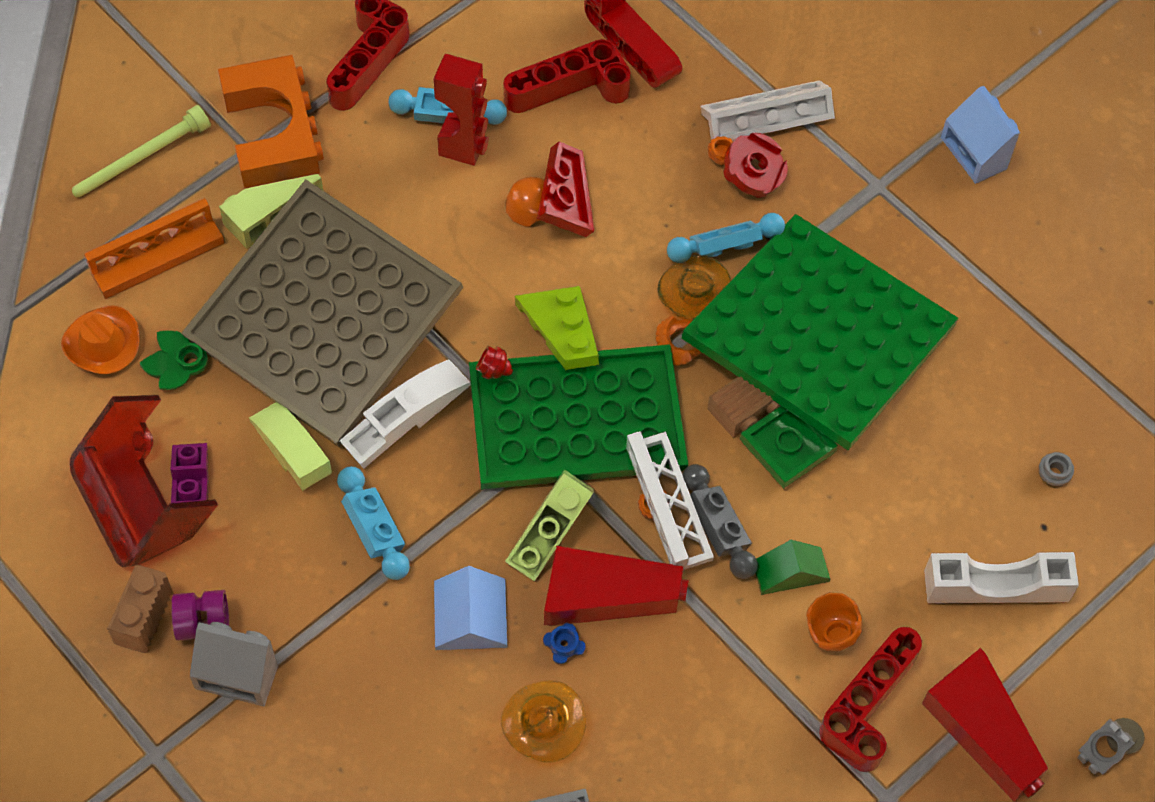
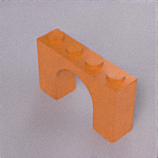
(273, 84)

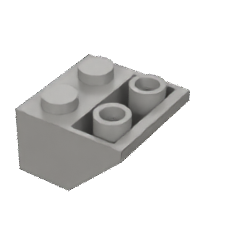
(233, 663)

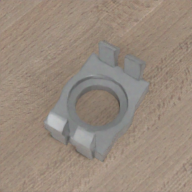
(1090, 753)

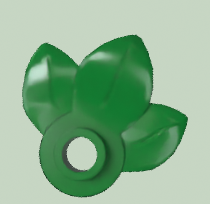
(170, 362)

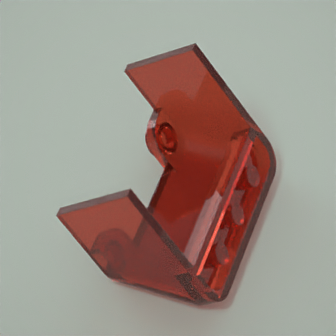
(122, 492)

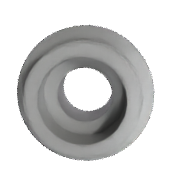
(1059, 461)

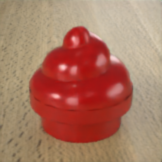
(494, 363)

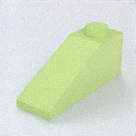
(255, 207)

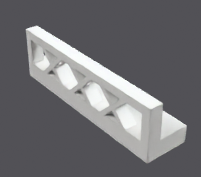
(770, 110)
(658, 500)

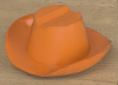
(102, 340)

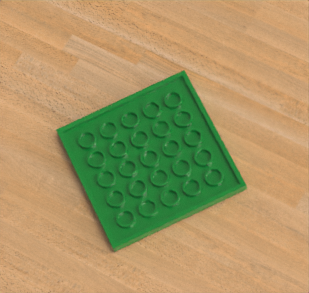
(820, 330)

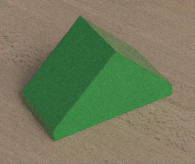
(791, 567)

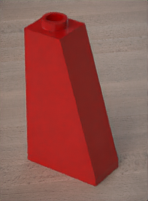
(609, 586)
(987, 725)

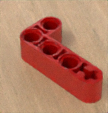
(384, 35)
(634, 40)
(569, 72)
(875, 692)

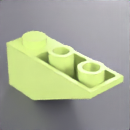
(549, 525)

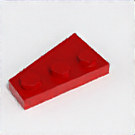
(566, 192)

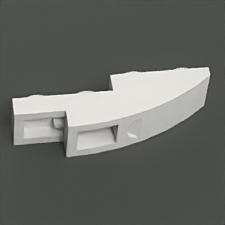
(402, 409)

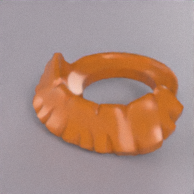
(665, 331)

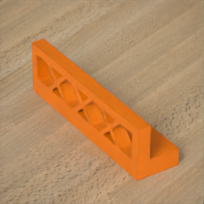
(155, 251)

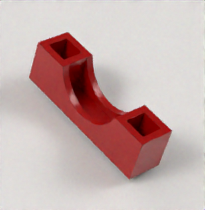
(462, 88)

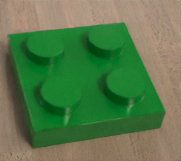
(787, 445)

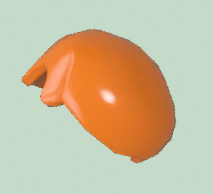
(524, 200)
(834, 621)

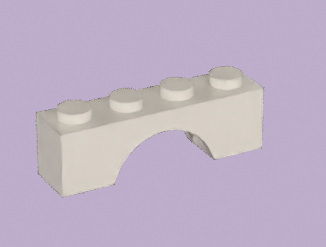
(1036, 579)

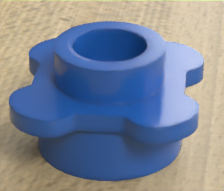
(567, 633)

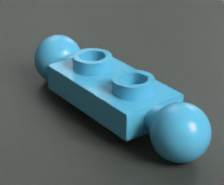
(431, 110)
(737, 236)
(373, 523)

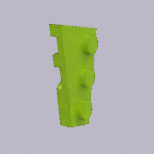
(563, 323)

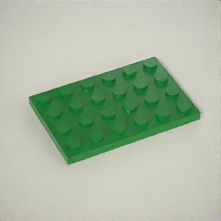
(574, 418)

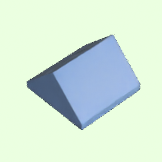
(470, 610)

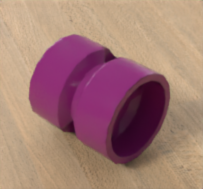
(188, 608)

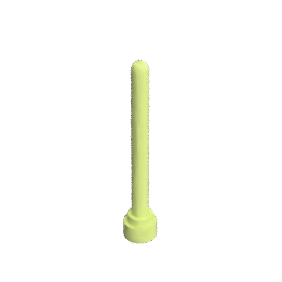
(194, 121)

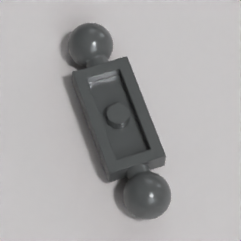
(720, 522)

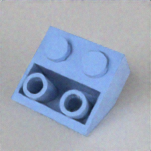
(981, 135)

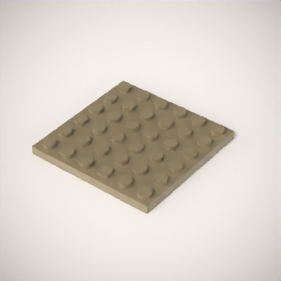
(322, 311)

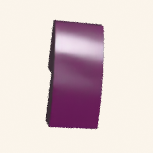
(189, 472)

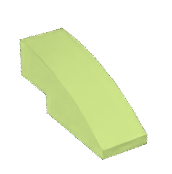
(291, 445)

